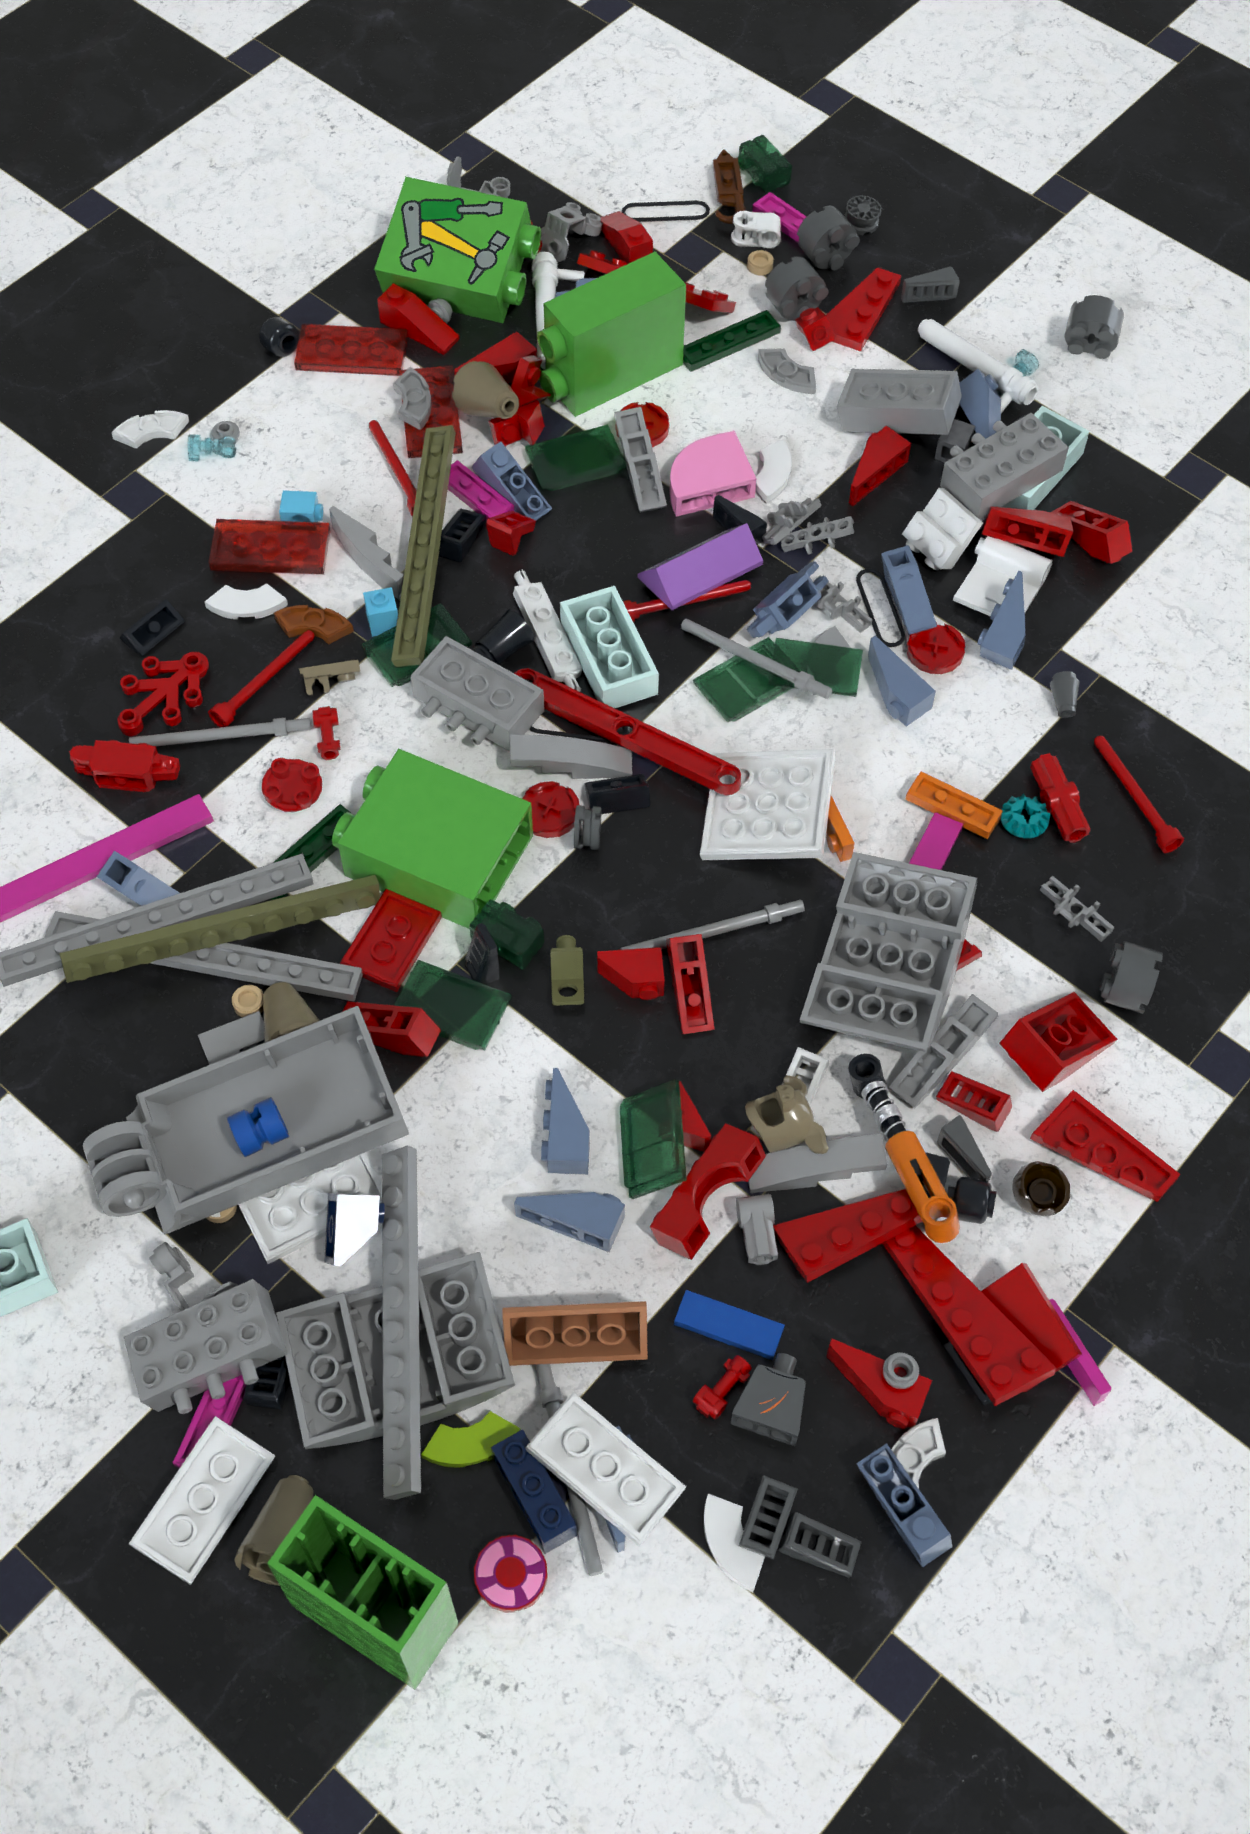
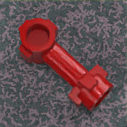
(325, 719)
(710, 1400)

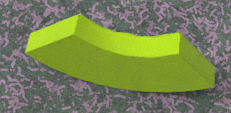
(469, 1444)

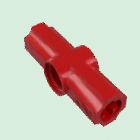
(1060, 797)

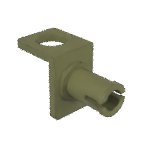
(567, 971)

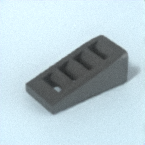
(939, 284)
(962, 1149)
(780, 1491)
(802, 1552)

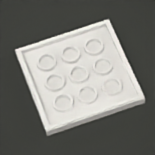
(777, 809)
(298, 1211)

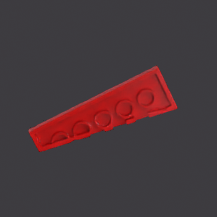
(705, 299)
(980, 1333)

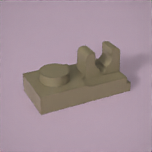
(342, 671)

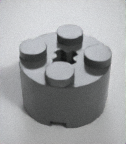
(827, 238)
(795, 288)
(1094, 326)
(1131, 976)

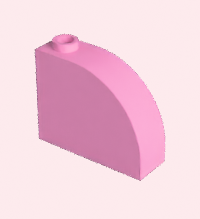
(710, 469)

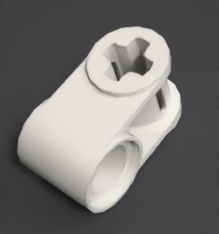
(759, 229)

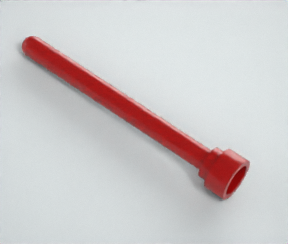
(395, 464)
(636, 610)
(223, 713)
(1167, 836)

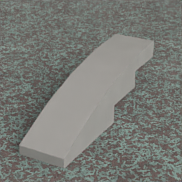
(640, 459)
(363, 548)
(566, 754)
(946, 1051)
(803, 1168)

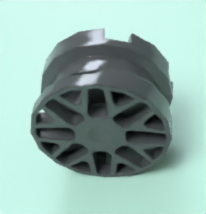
(863, 214)
(591, 827)

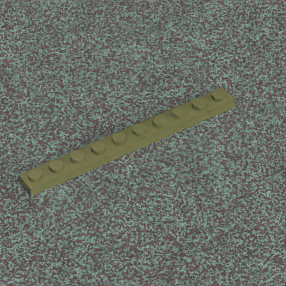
(423, 547)
(219, 928)

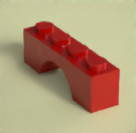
(728, 1159)

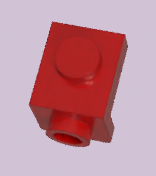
(815, 328)

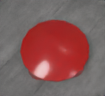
(291, 784)

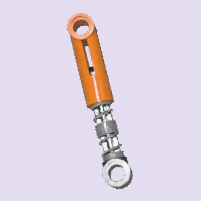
(905, 1151)

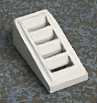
(813, 1060)

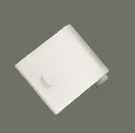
(994, 566)

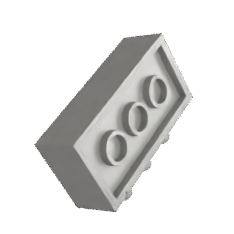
(901, 400)
(1003, 464)
(476, 694)
(205, 1347)

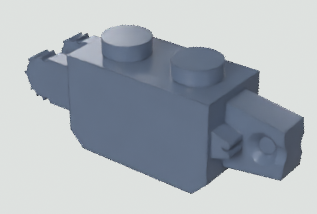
(787, 602)

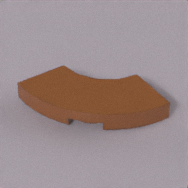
(323, 623)

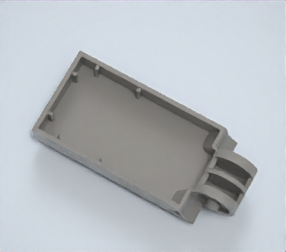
(182, 1151)

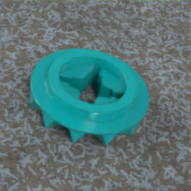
(1015, 822)

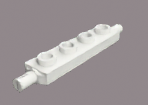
(547, 631)

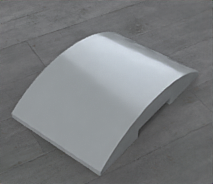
(891, 952)
(338, 1354)

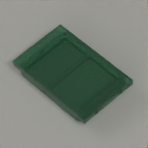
(575, 458)
(381, 647)
(739, 685)
(457, 1005)
(652, 1140)

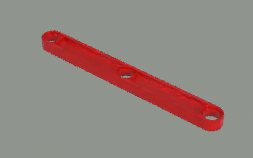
(643, 739)

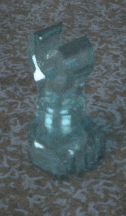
(1026, 362)
(218, 446)

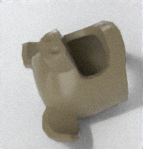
(786, 1118)

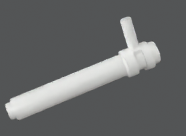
(545, 280)
(1010, 380)

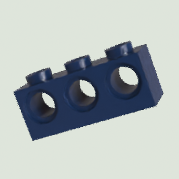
(534, 1492)

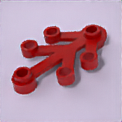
(163, 688)

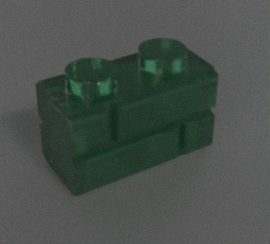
(764, 164)
(514, 936)

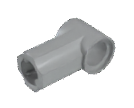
(757, 1219)

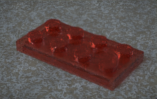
(351, 349)
(442, 412)
(269, 546)

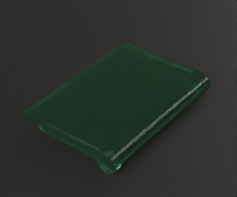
(829, 664)

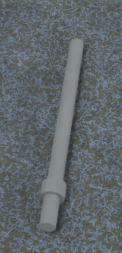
(801, 680)
(279, 727)
(771, 914)
(551, 1399)

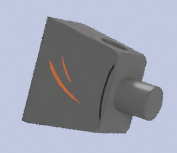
(772, 1401)

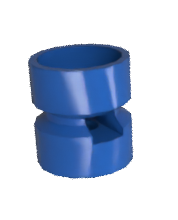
(258, 1127)

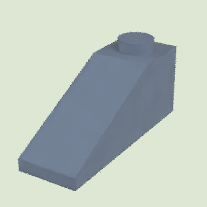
(981, 402)
(901, 687)
(581, 1216)

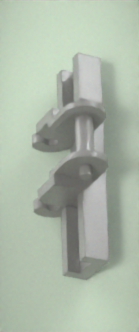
(784, 526)
(828, 529)
(843, 609)
(1064, 908)

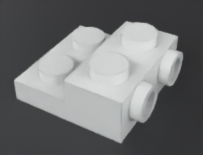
(942, 530)

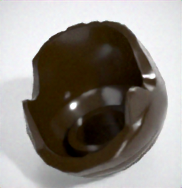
(1041, 1189)

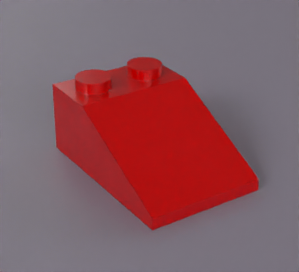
(1057, 1040)

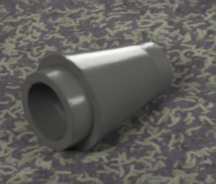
(1065, 693)

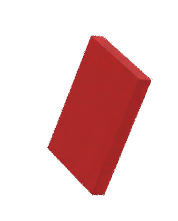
(392, 939)
(1029, 1309)

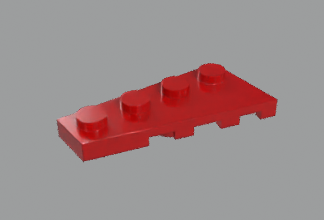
(862, 308)
(1102, 1145)
(842, 1233)

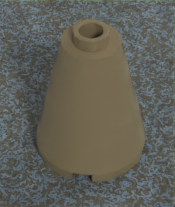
(483, 392)
(284, 1011)
(272, 1526)

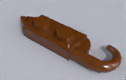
(728, 184)

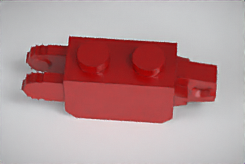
(124, 765)

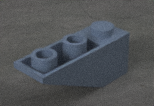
(507, 477)
(908, 589)
(1007, 632)
(134, 880)
(568, 1133)
(905, 1505)

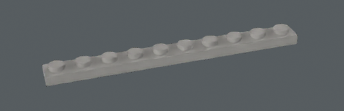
(211, 899)
(251, 964)
(400, 1325)

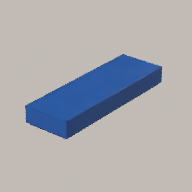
(729, 1324)

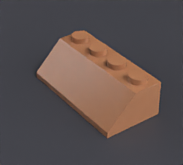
(575, 1333)

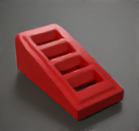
(980, 1115)

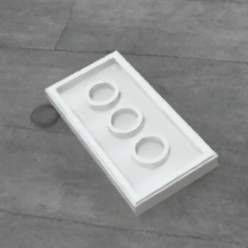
(605, 1468)
(202, 1500)

